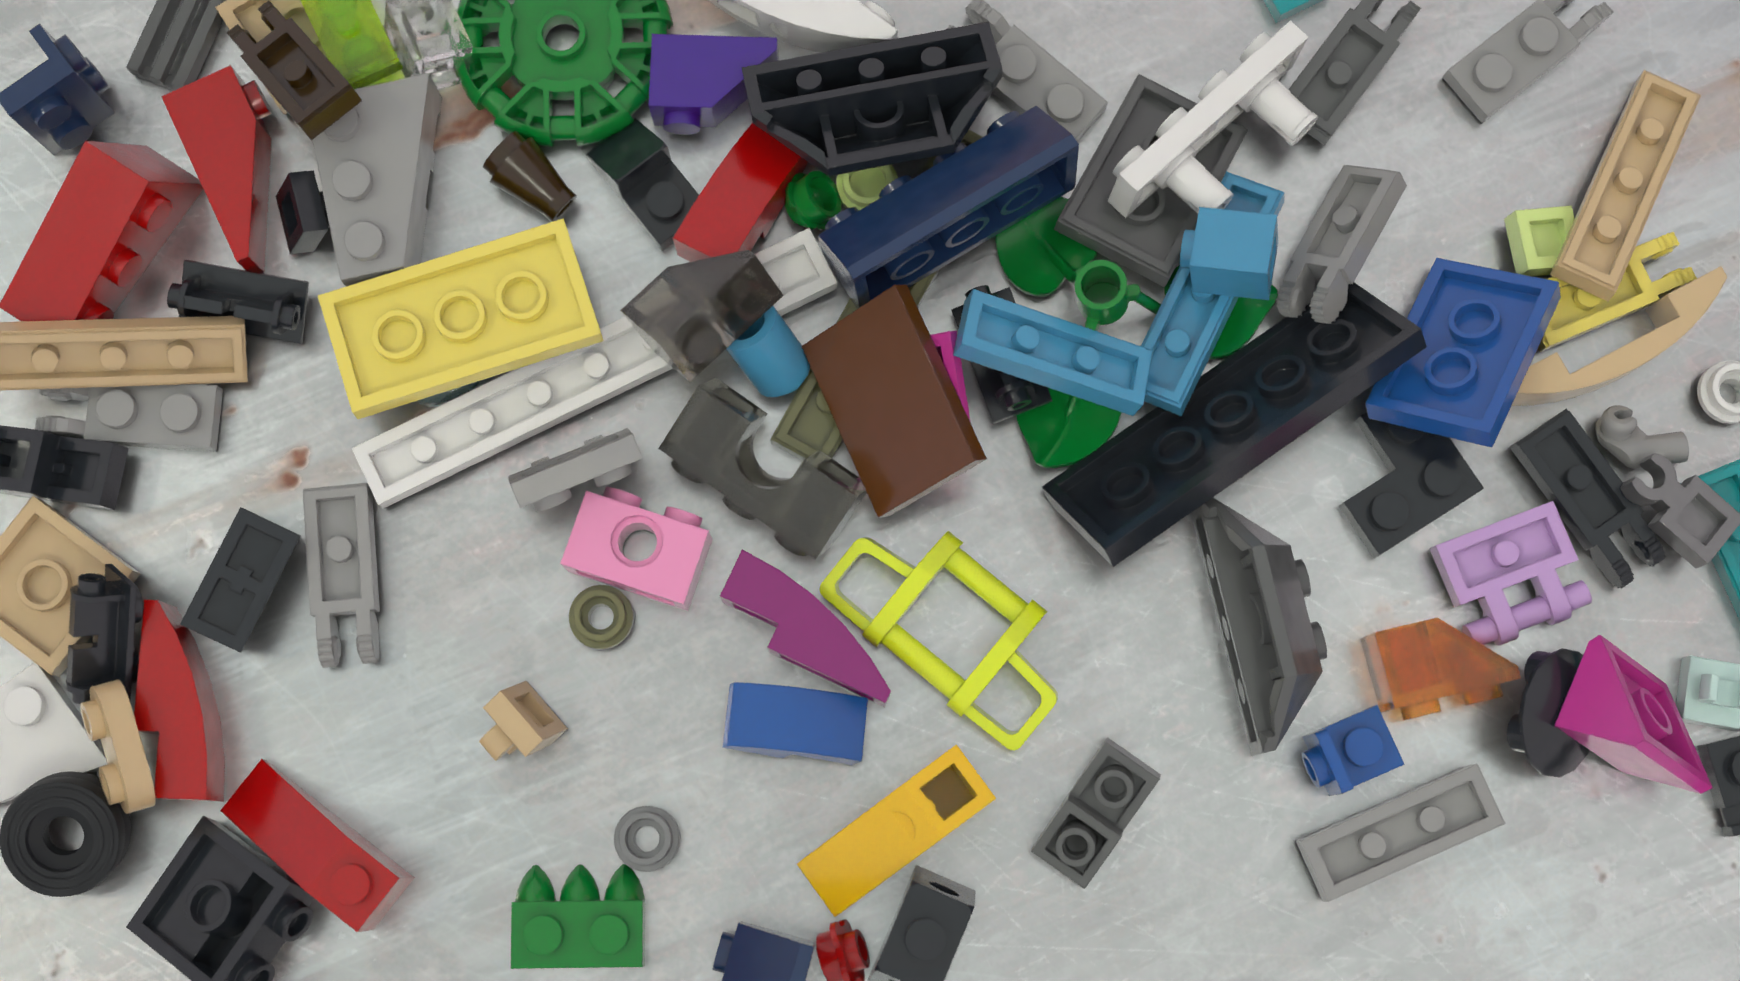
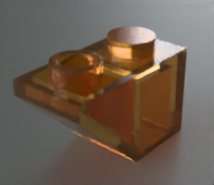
(1429, 662)

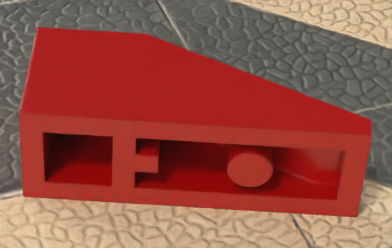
(231, 155)
(316, 848)

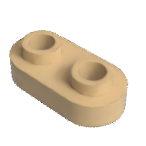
(112, 721)

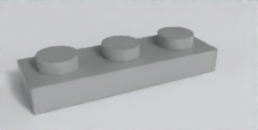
(1400, 832)

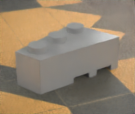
(377, 177)

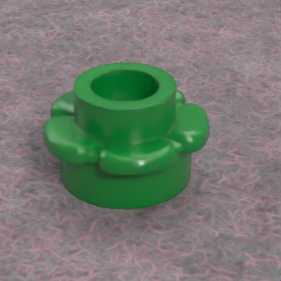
(812, 200)

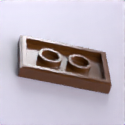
(893, 401)

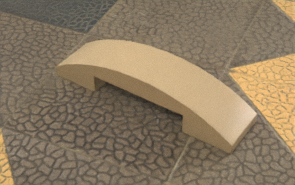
(1672, 317)

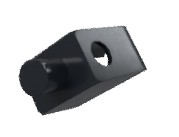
(924, 929)

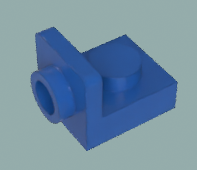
(1350, 752)

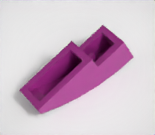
(805, 628)

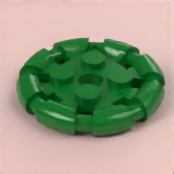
(560, 74)

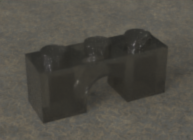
(715, 446)

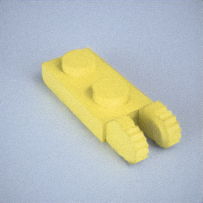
(1583, 312)

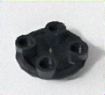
(1534, 727)

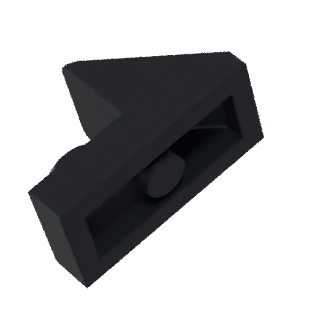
(645, 180)

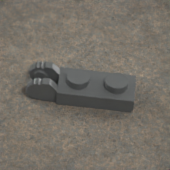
(1348, 65)

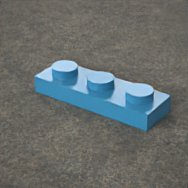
(1053, 352)

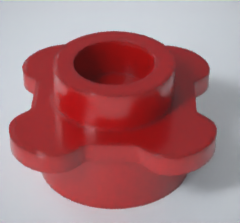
(842, 952)

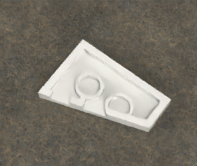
(41, 733)

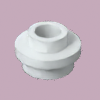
(1709, 394)

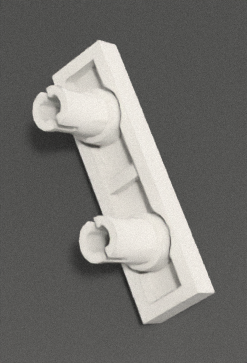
(1223, 98)

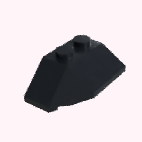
(877, 98)

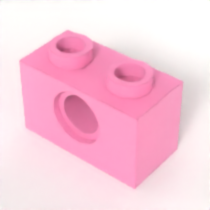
(599, 538)

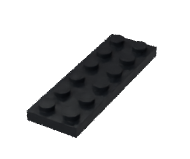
(1231, 424)

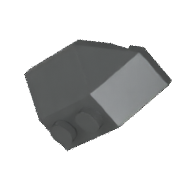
(1261, 620)

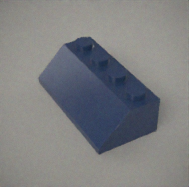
(952, 205)

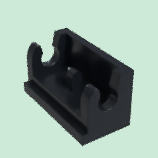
(240, 580)

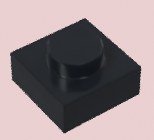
(302, 212)

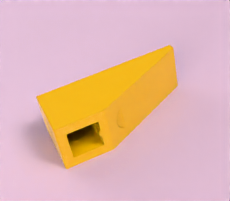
(896, 830)

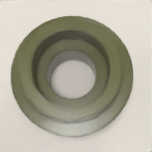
(587, 602)

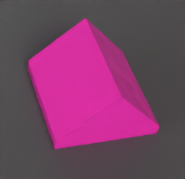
(1630, 719)

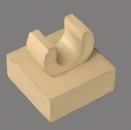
(521, 722)

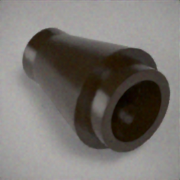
(528, 175)

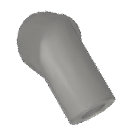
(1630, 445)

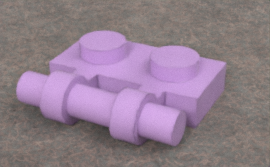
(1505, 555)

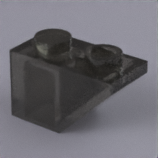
(701, 308)

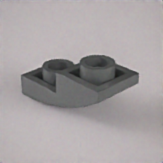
(1096, 813)

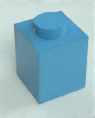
(1231, 253)

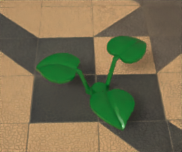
(1037, 264)

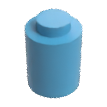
(771, 356)

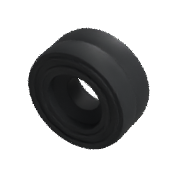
(41, 864)

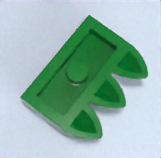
(579, 926)

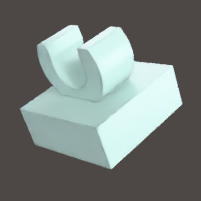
(1709, 693)

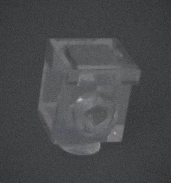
(428, 39)

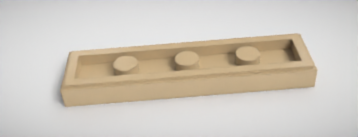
(1625, 186)
(122, 352)

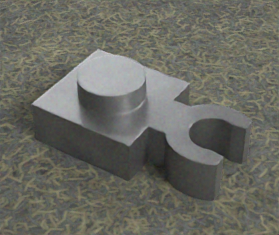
(1689, 513)

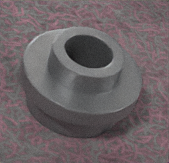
(626, 833)

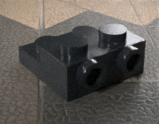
(222, 909)

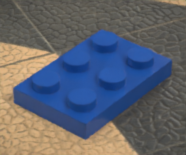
(1479, 344)

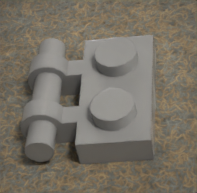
(600, 459)

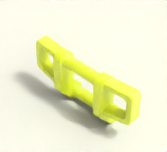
(885, 630)

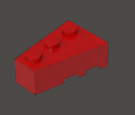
(100, 233)

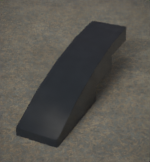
(60, 467)

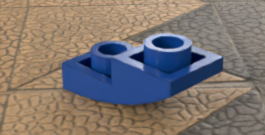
(795, 722)

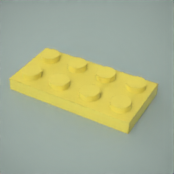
(459, 319)

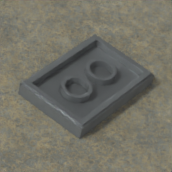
(1153, 233)

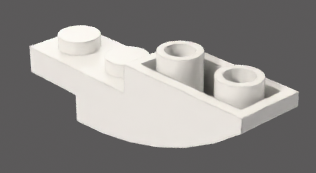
(815, 23)

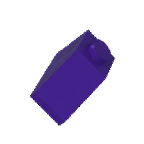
(700, 78)

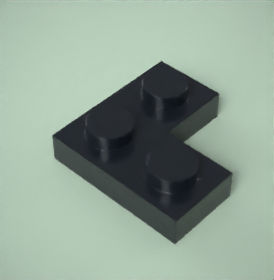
(1422, 485)

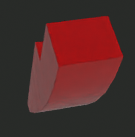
(739, 198)
(180, 706)

